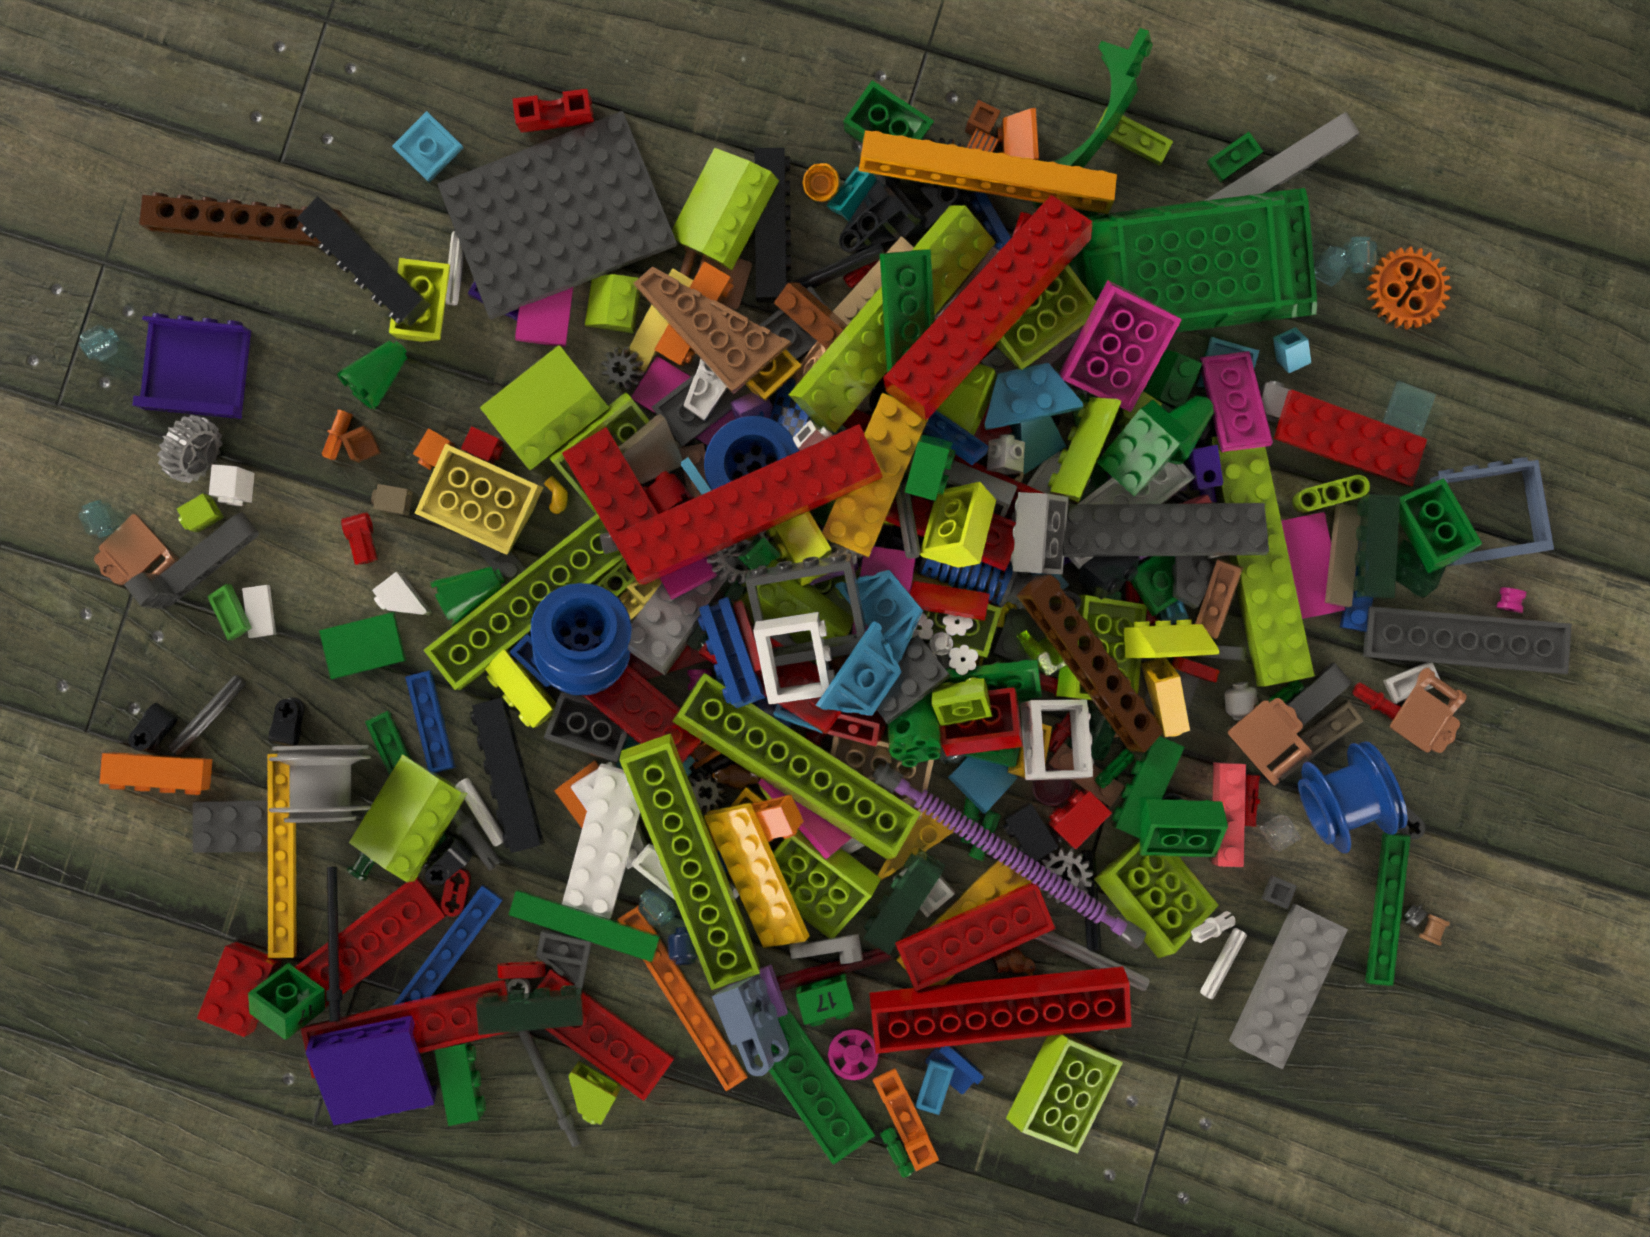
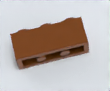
(810, 314)

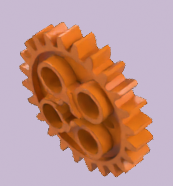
(1427, 300)

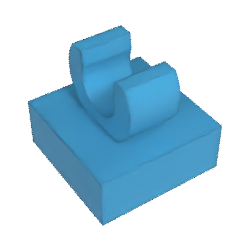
(1173, 612)

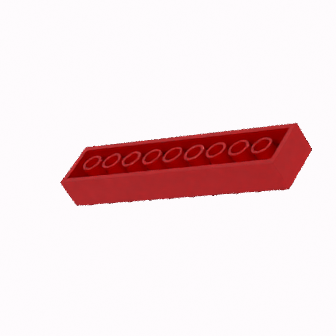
(988, 307)
(750, 505)
(1000, 1009)

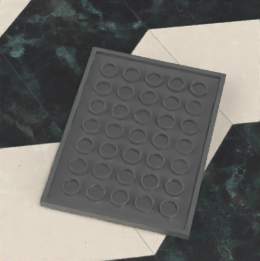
(556, 215)

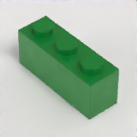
(460, 1083)

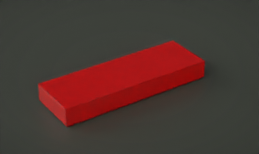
(950, 600)
(748, 635)

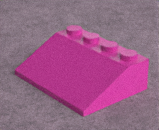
(1119, 346)

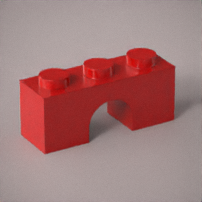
(537, 114)

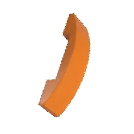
(906, 1119)

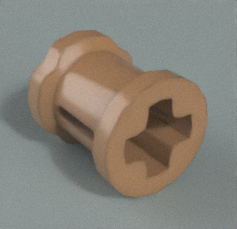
(1434, 929)

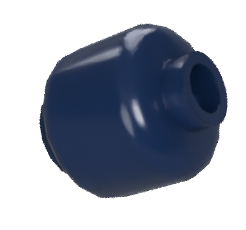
(681, 947)

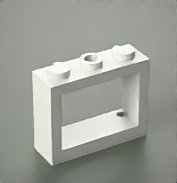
(791, 624)
(1033, 739)

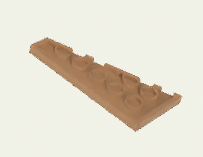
(718, 335)

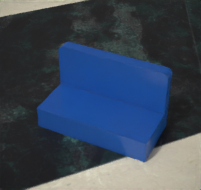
(965, 1071)

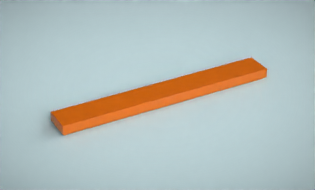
(690, 1008)

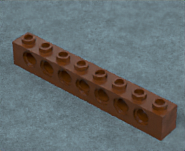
(156, 206)
(1129, 718)

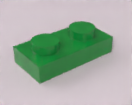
(1234, 157)

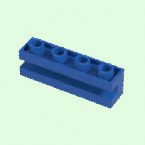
(731, 654)

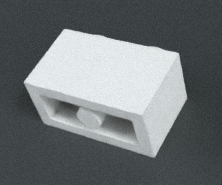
(231, 484)

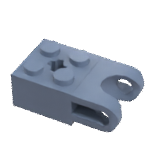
(751, 1023)

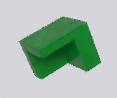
(758, 553)

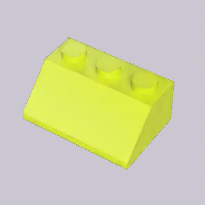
(431, 282)
(959, 525)
(799, 540)
(1168, 640)
(520, 689)

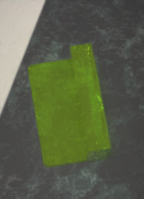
(1043, 652)

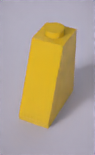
(1166, 696)

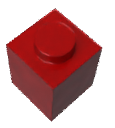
(483, 445)

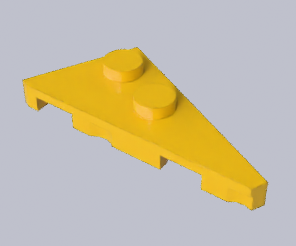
(923, 836)

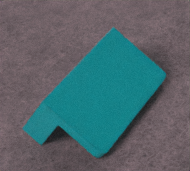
(851, 193)

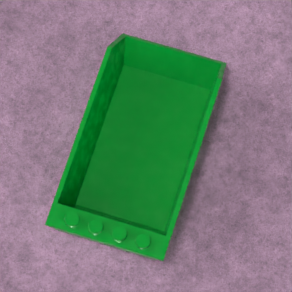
(1211, 258)

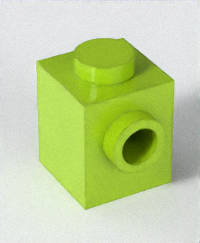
(199, 513)

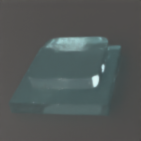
(1408, 408)

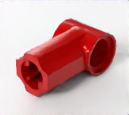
(359, 532)

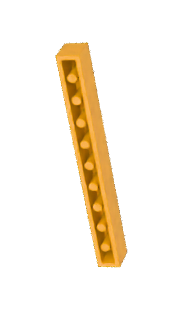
(986, 171)

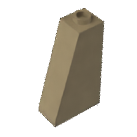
(651, 450)

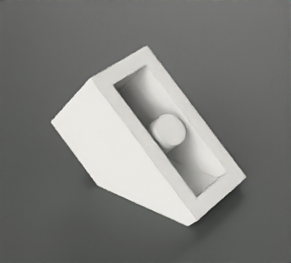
(400, 596)

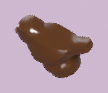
(735, 777)
(1013, 961)

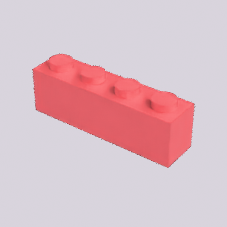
(1230, 789)

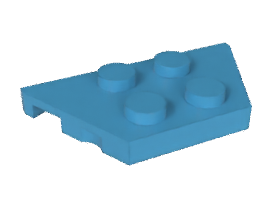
(1029, 396)
(890, 605)
(863, 677)

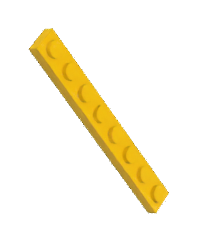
(281, 866)

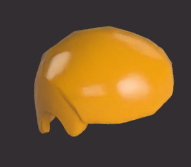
(821, 182)

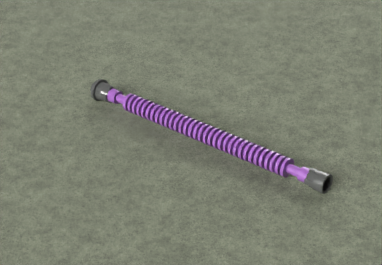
(1078, 900)

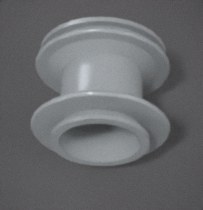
(320, 782)

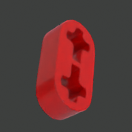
(1195, 669)
(462, 893)
(521, 970)

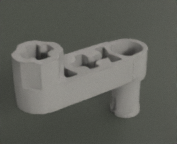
(847, 946)

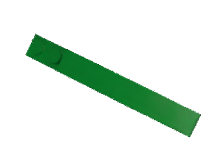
(1124, 68)

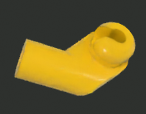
(559, 495)

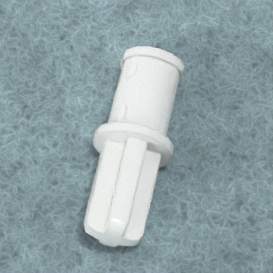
(1213, 927)

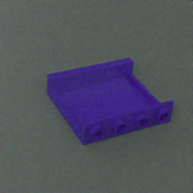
(194, 366)
(370, 1070)

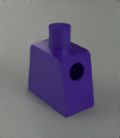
(1205, 461)

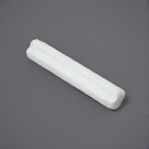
(455, 259)
(481, 812)
(1223, 963)

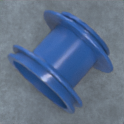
(739, 438)
(579, 667)
(1352, 797)

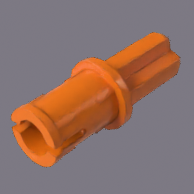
(334, 440)

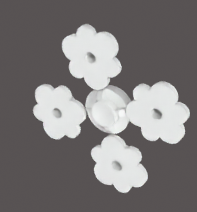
(942, 643)

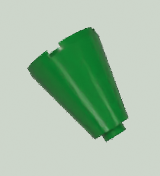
(374, 373)
(1194, 417)
(466, 591)

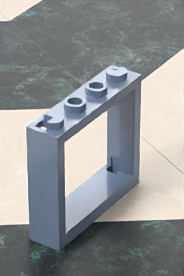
(1535, 501)

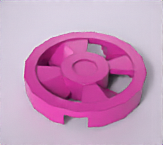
(853, 1054)

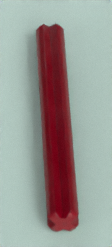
(830, 970)

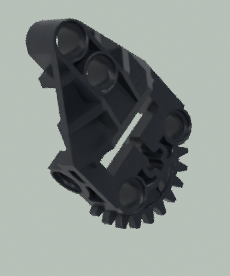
(896, 213)

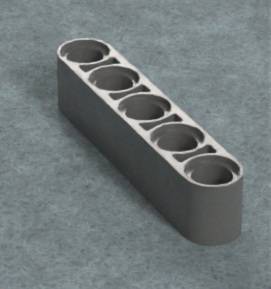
(1319, 692)

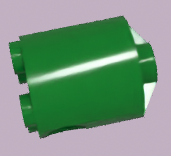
(915, 734)

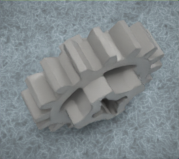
(1073, 876)

